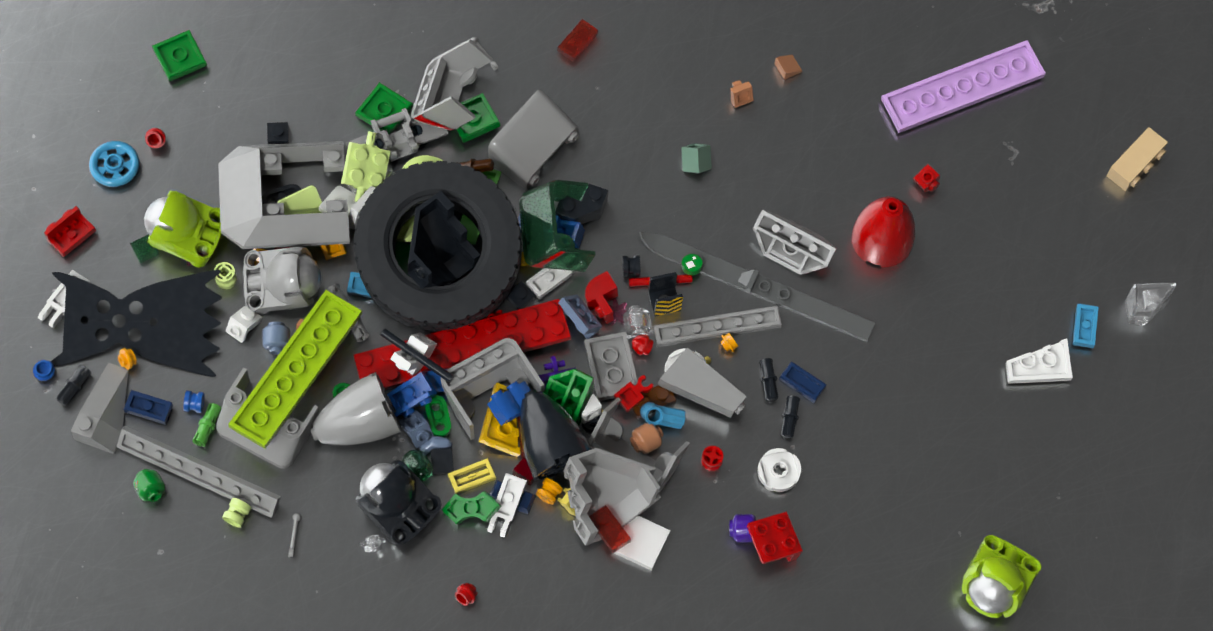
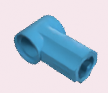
(664, 415)

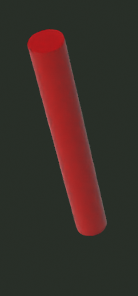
(644, 281)

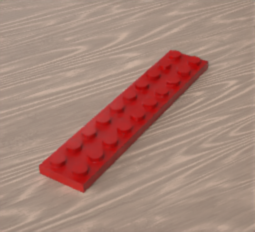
(529, 327)

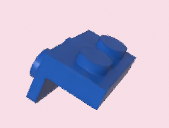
(411, 394)

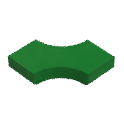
(461, 508)

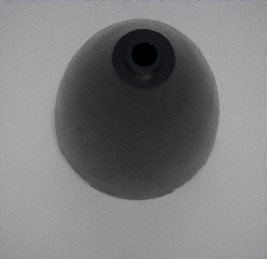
(548, 435)

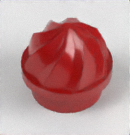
(155, 138)
(642, 344)
(466, 594)

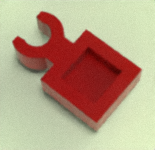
(632, 395)

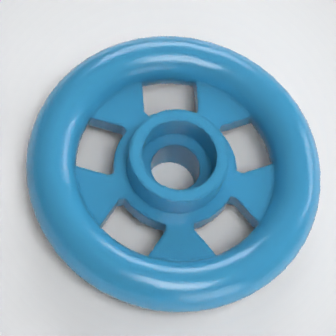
(101, 153)

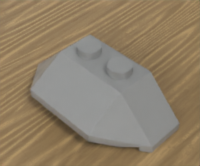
(792, 243)

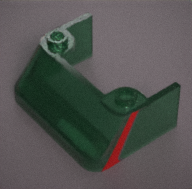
(540, 239)

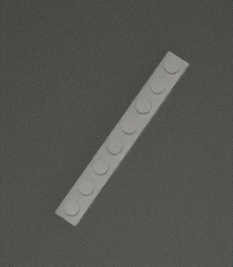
(197, 471)

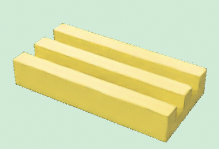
(473, 484)

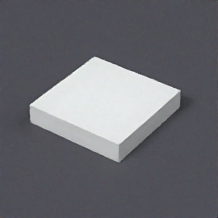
(645, 543)

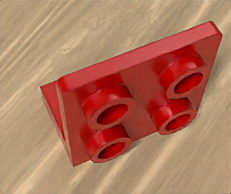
(775, 538)

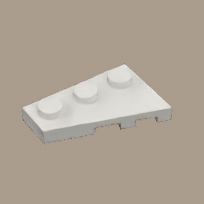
(1044, 365)

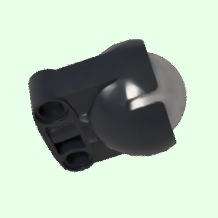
(396, 500)

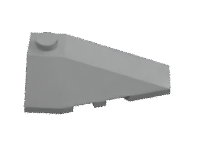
(103, 412)

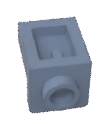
(416, 428)

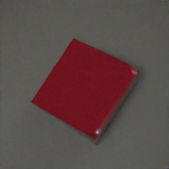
(522, 471)

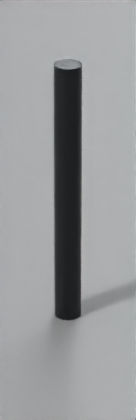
(417, 355)

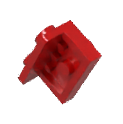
(69, 231)

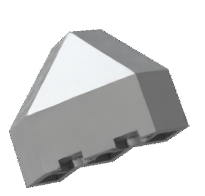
(609, 480)

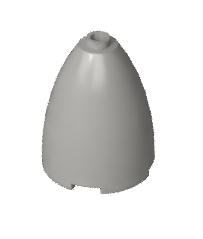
(357, 415)

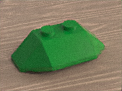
(571, 390)

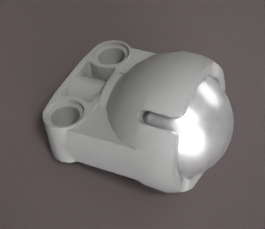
(281, 279)

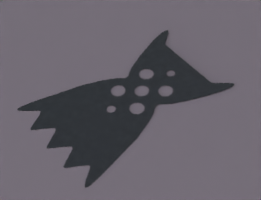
(173, 341)

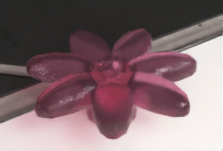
(618, 311)

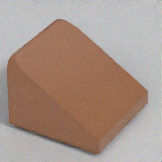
(787, 66)

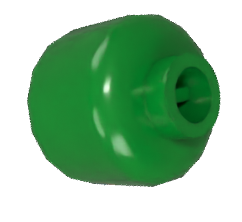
(149, 485)

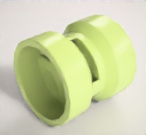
(226, 280)
(236, 512)

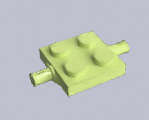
(365, 165)

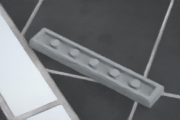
(718, 325)

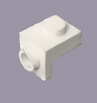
(242, 323)

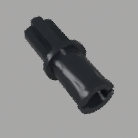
(768, 379)
(73, 385)
(790, 416)

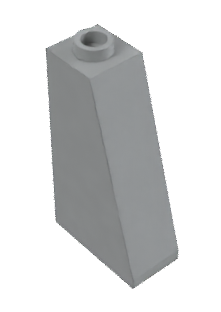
(702, 384)

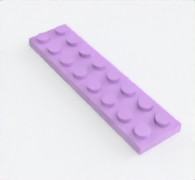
(963, 86)

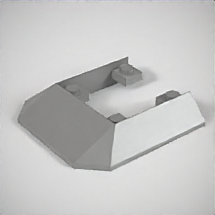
(265, 225)

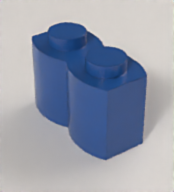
(507, 405)

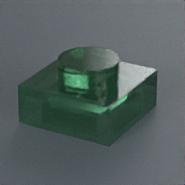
(143, 249)

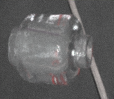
(637, 321)

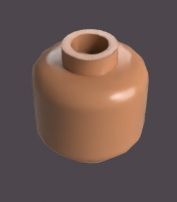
(646, 438)

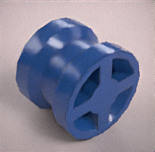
(194, 401)

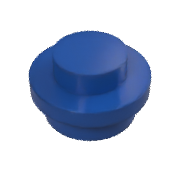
(44, 370)

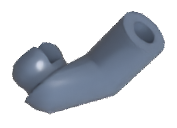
(435, 442)

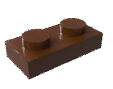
(657, 395)

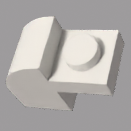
(421, 344)

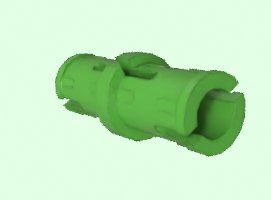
(206, 425)

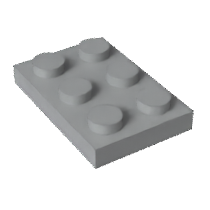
(610, 364)

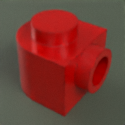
(927, 179)

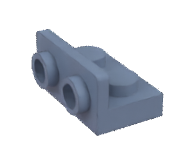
(580, 315)

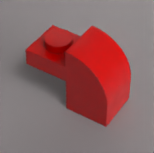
(598, 293)

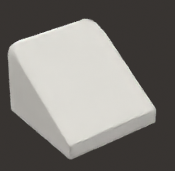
(592, 409)

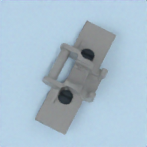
(404, 141)

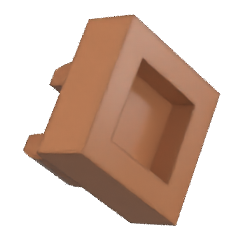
(741, 93)

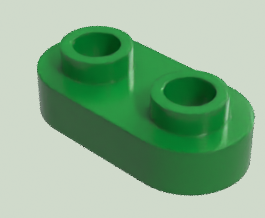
(438, 417)

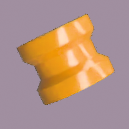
(549, 491)

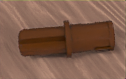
(479, 165)

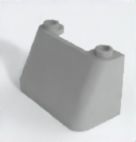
(531, 139)

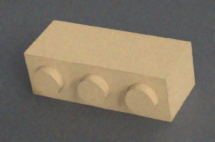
(1137, 159)

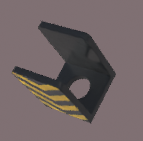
(664, 285)

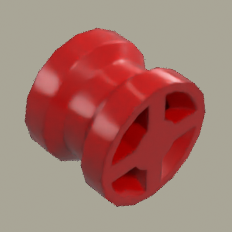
(712, 453)

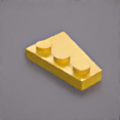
(497, 436)

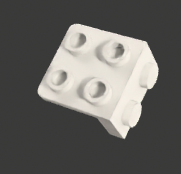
(354, 208)

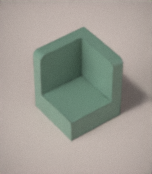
(696, 158)

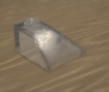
(1146, 301)

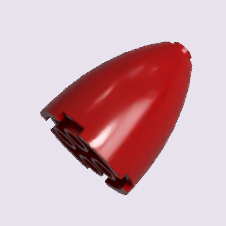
(884, 232)

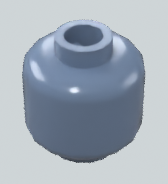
(275, 337)

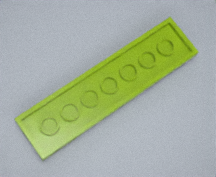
(295, 369)

